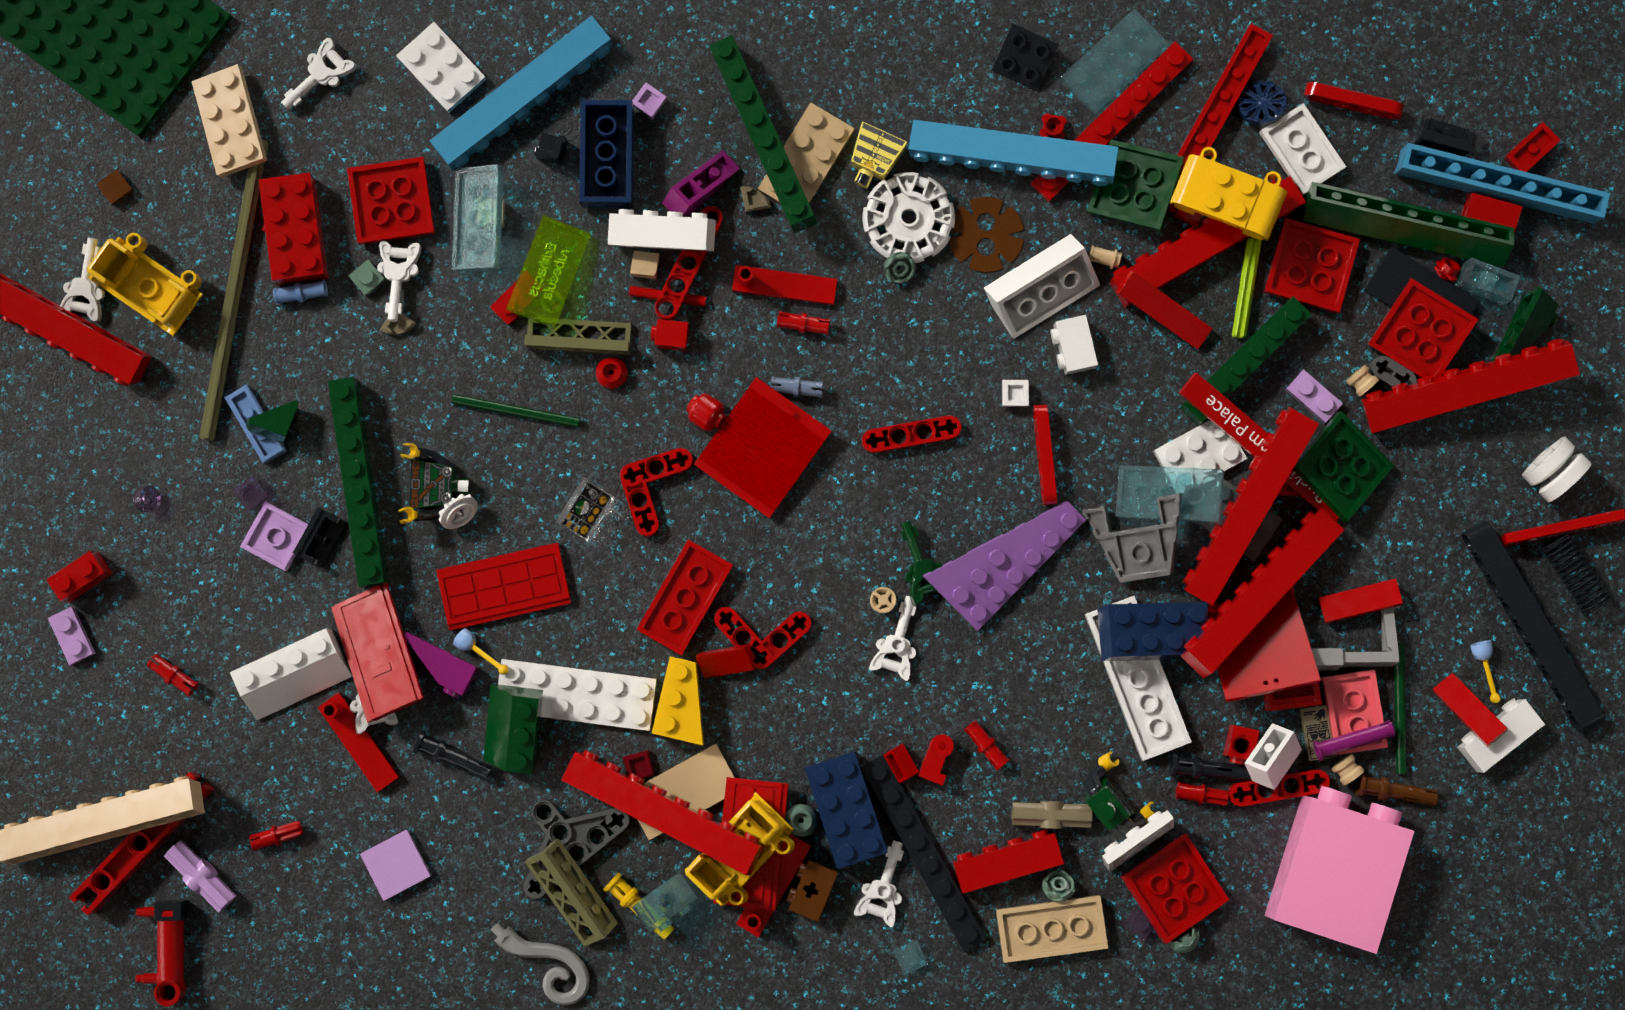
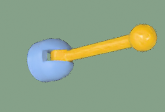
(466, 641)
(1483, 651)

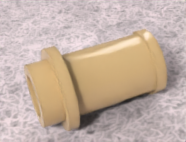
(1105, 257)

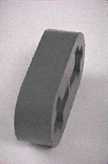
(1396, 370)

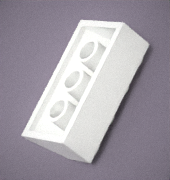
(1042, 286)
(291, 674)

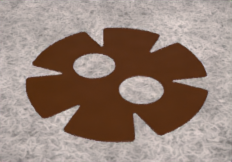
(1005, 224)

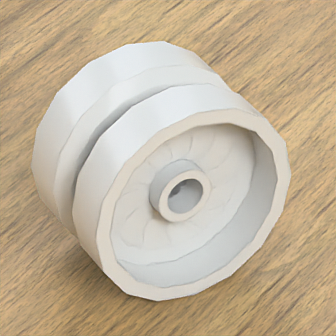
(1556, 469)

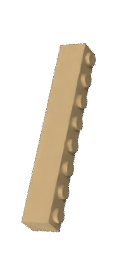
(100, 821)

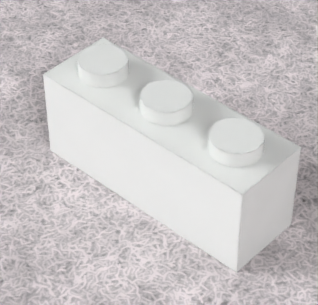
(1521, 724)

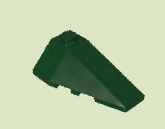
(1529, 321)

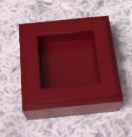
(639, 764)

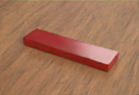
(1164, 310)

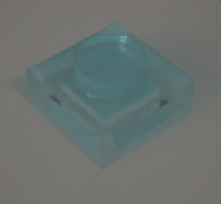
(910, 956)

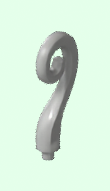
(516, 945)

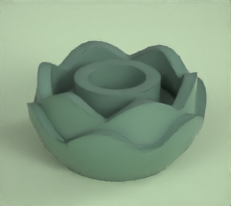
(902, 274)
(808, 814)
(1061, 879)
(1186, 941)

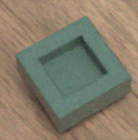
(367, 278)

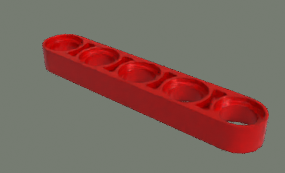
(685, 276)

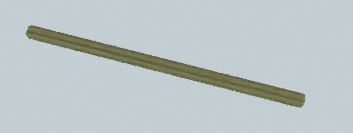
(232, 301)

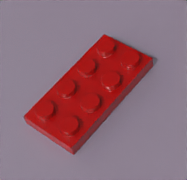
(684, 597)

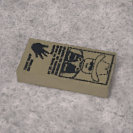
(1315, 728)

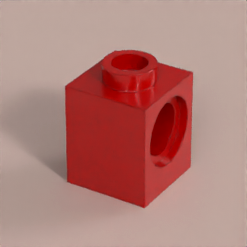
(670, 335)
(1234, 733)

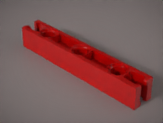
(127, 859)

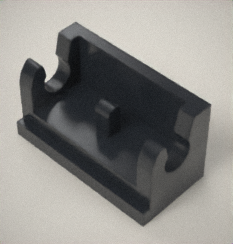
(1444, 136)
(320, 537)

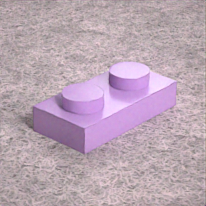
(1313, 396)
(71, 635)

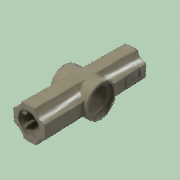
(1051, 814)

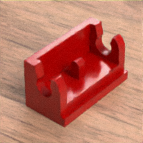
(1491, 210)
(1293, 698)

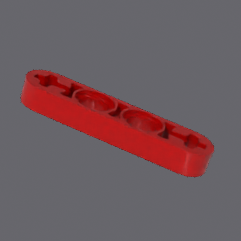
(1353, 100)
(911, 434)
(1044, 454)
(1279, 792)

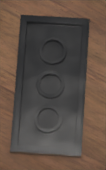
(1397, 270)

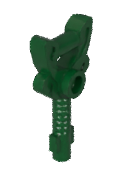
(919, 567)

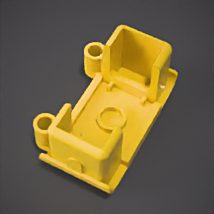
(1229, 195)
(144, 283)
(723, 882)

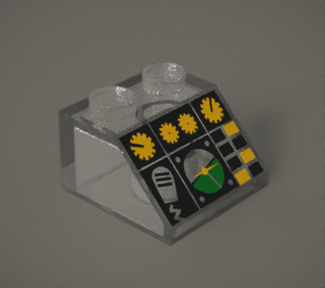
(586, 510)

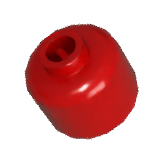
(706, 412)

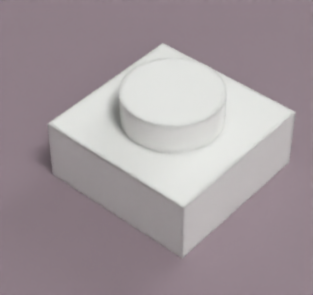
(1015, 393)

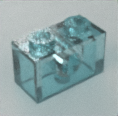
(1487, 281)
(674, 891)

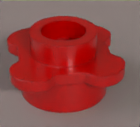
(1059, 123)
(1447, 269)

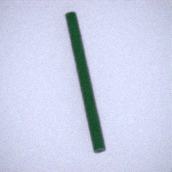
(515, 410)
(1400, 712)

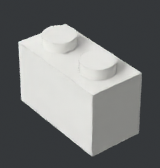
(1074, 345)
(1273, 756)

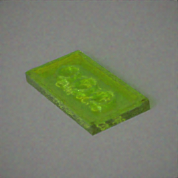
(548, 271)

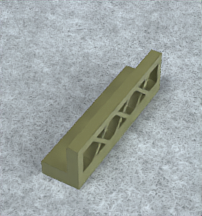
(581, 344)
(575, 892)

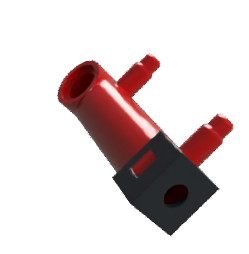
(170, 950)

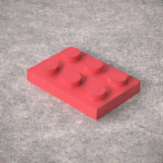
(1353, 705)

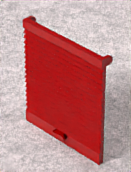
(762, 447)
(1269, 653)

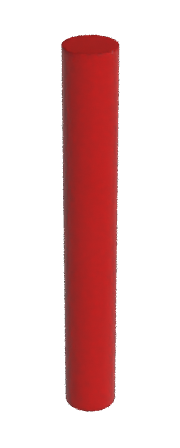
(654, 294)

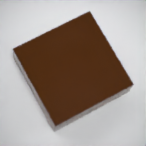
(115, 187)

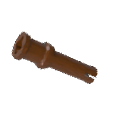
(1384, 789)

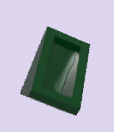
(274, 422)

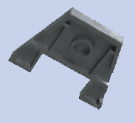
(1141, 550)

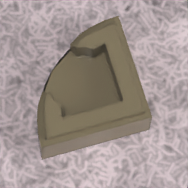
(754, 200)
(400, 327)

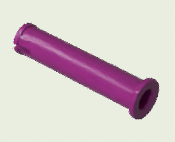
(1353, 739)

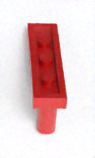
(784, 285)
(360, 746)
(755, 919)

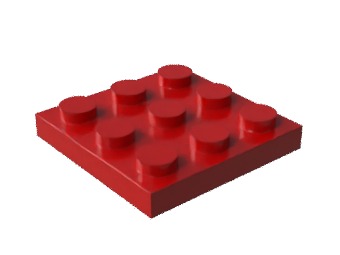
(391, 200)
(1311, 265)
(1422, 330)
(1175, 888)

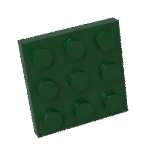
(1140, 187)
(1342, 466)

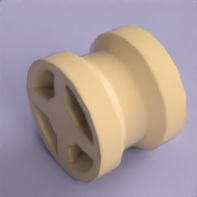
(1362, 380)
(886, 600)
(1347, 769)

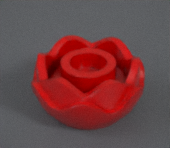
(611, 381)

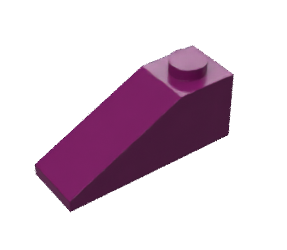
(700, 184)
(446, 668)

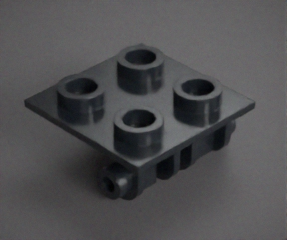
(1025, 57)

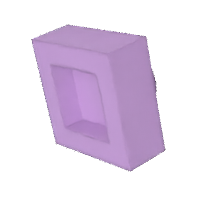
(649, 100)

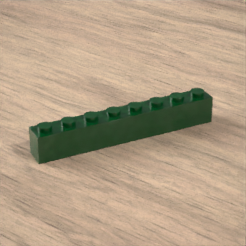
(763, 134)
(1408, 224)
(358, 482)

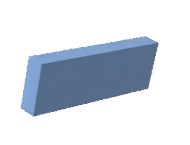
(245, 406)

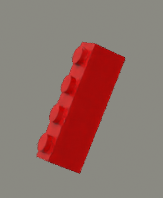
(1007, 862)

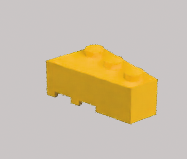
(679, 703)

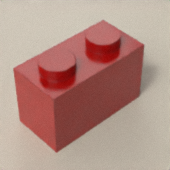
(79, 576)

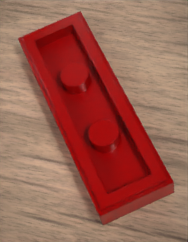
(1360, 601)
(1470, 710)

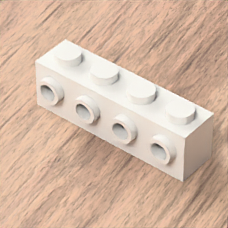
(661, 231)

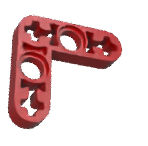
(640, 485)
(766, 644)

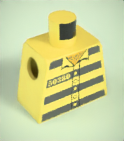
(875, 154)

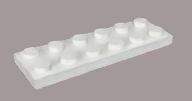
(586, 694)
(1144, 699)

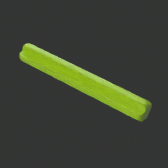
(1246, 288)

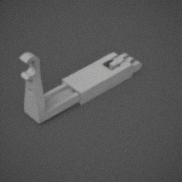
(1334, 658)

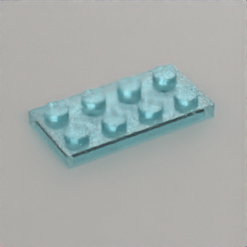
(1114, 61)
(477, 218)
(1143, 484)

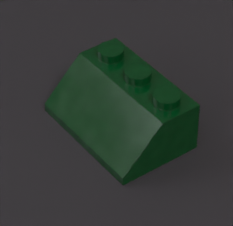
(513, 728)

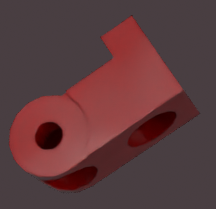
(934, 759)

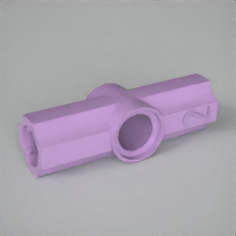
(200, 876)

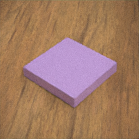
(274, 536)
(395, 864)

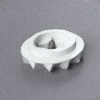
(453, 519)

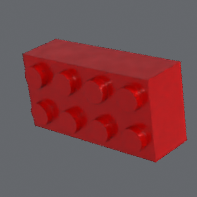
(293, 229)

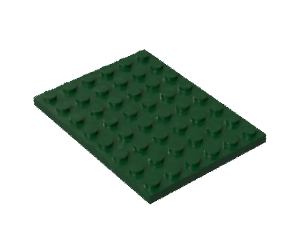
(116, 52)

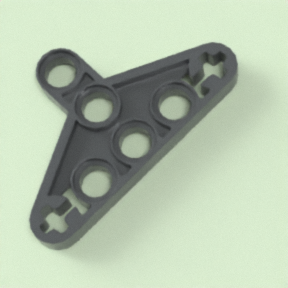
(579, 833)

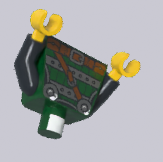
(431, 484)
(1109, 802)

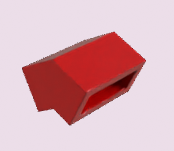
(901, 763)

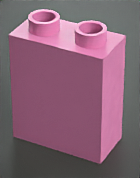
(1340, 870)

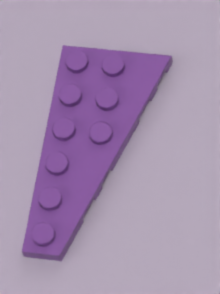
(995, 570)

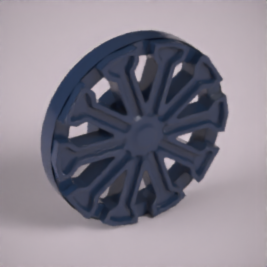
(1262, 103)

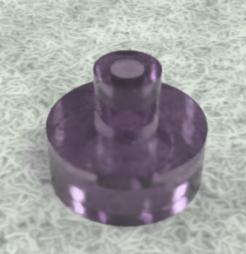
(147, 499)

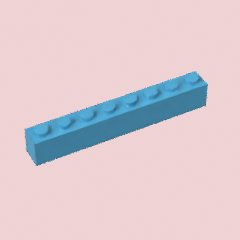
(521, 93)
(1013, 152)
(1502, 183)

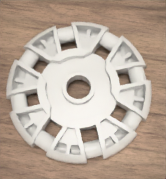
(908, 201)

